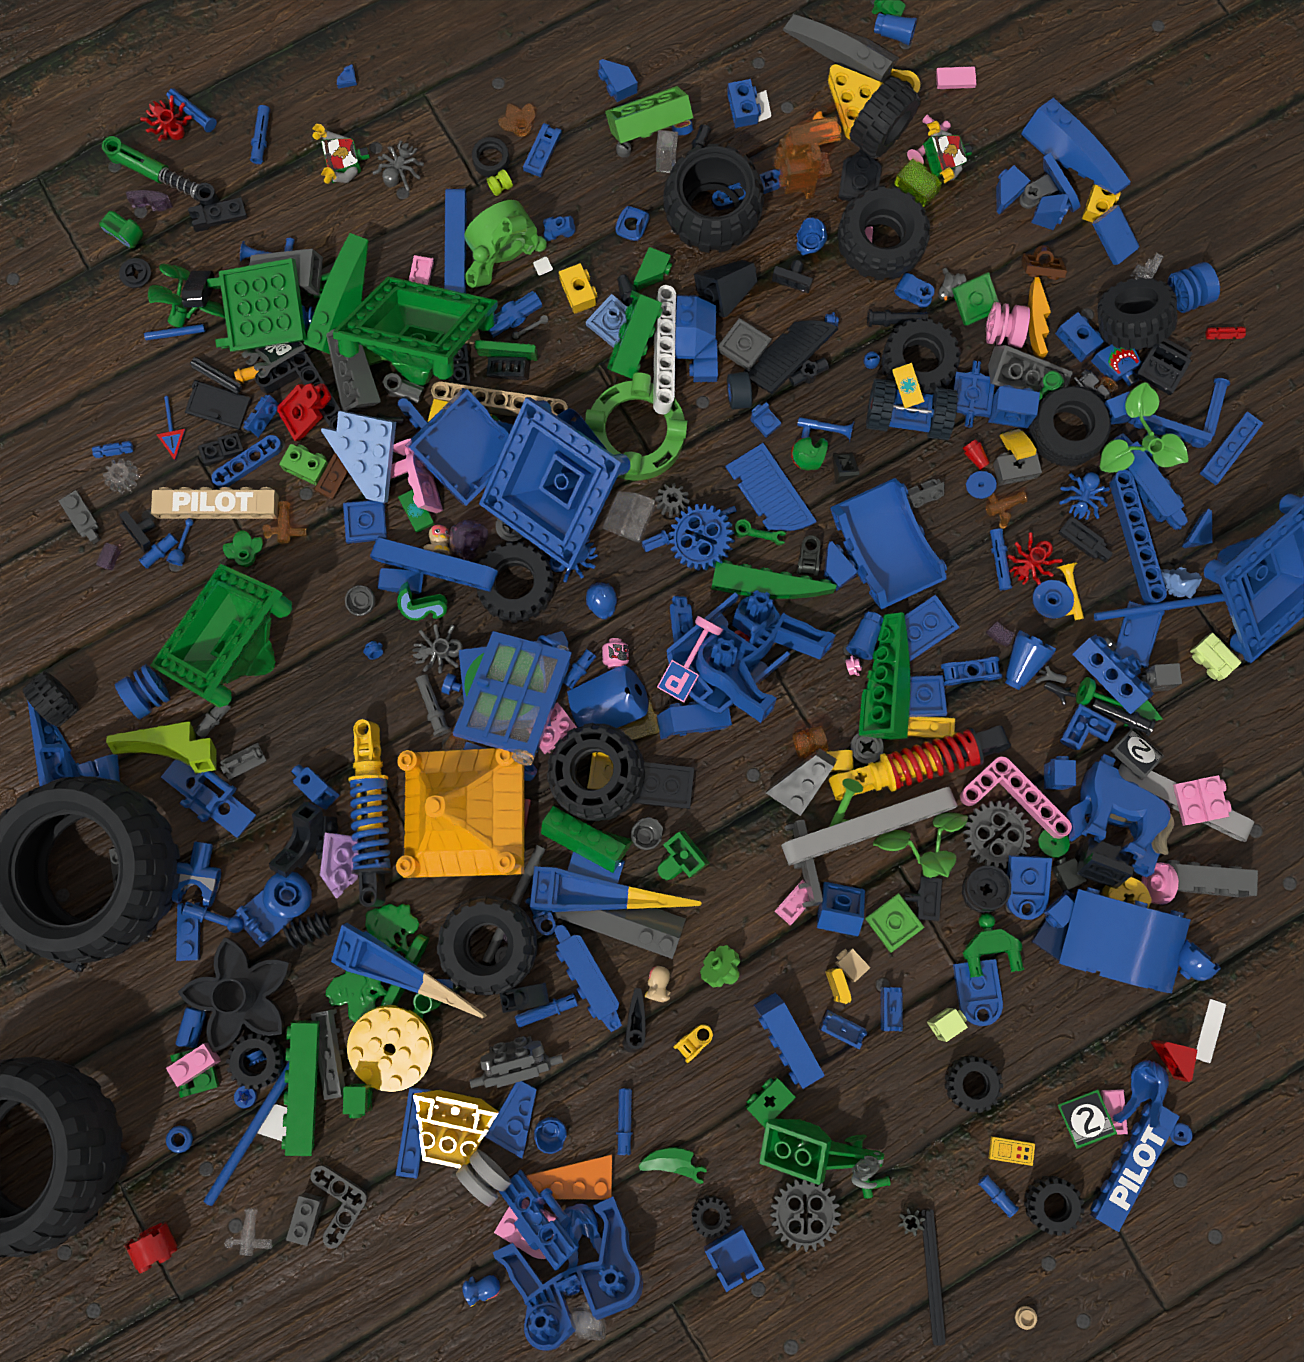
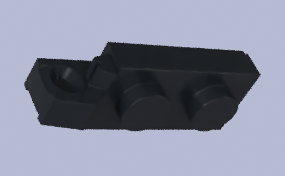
(1085, 539)

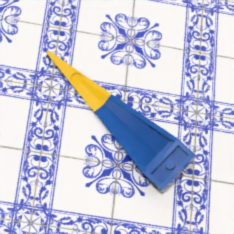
(568, 891)

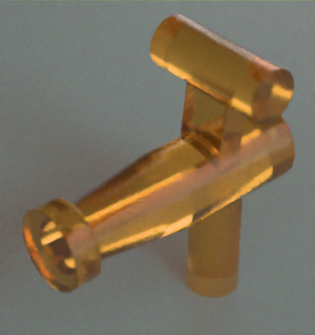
(1000, 506)
(283, 528)

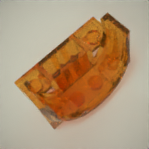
(801, 169)

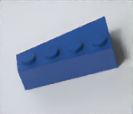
(789, 1040)

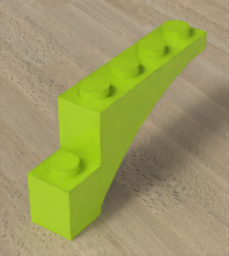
(173, 741)

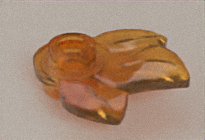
(518, 118)

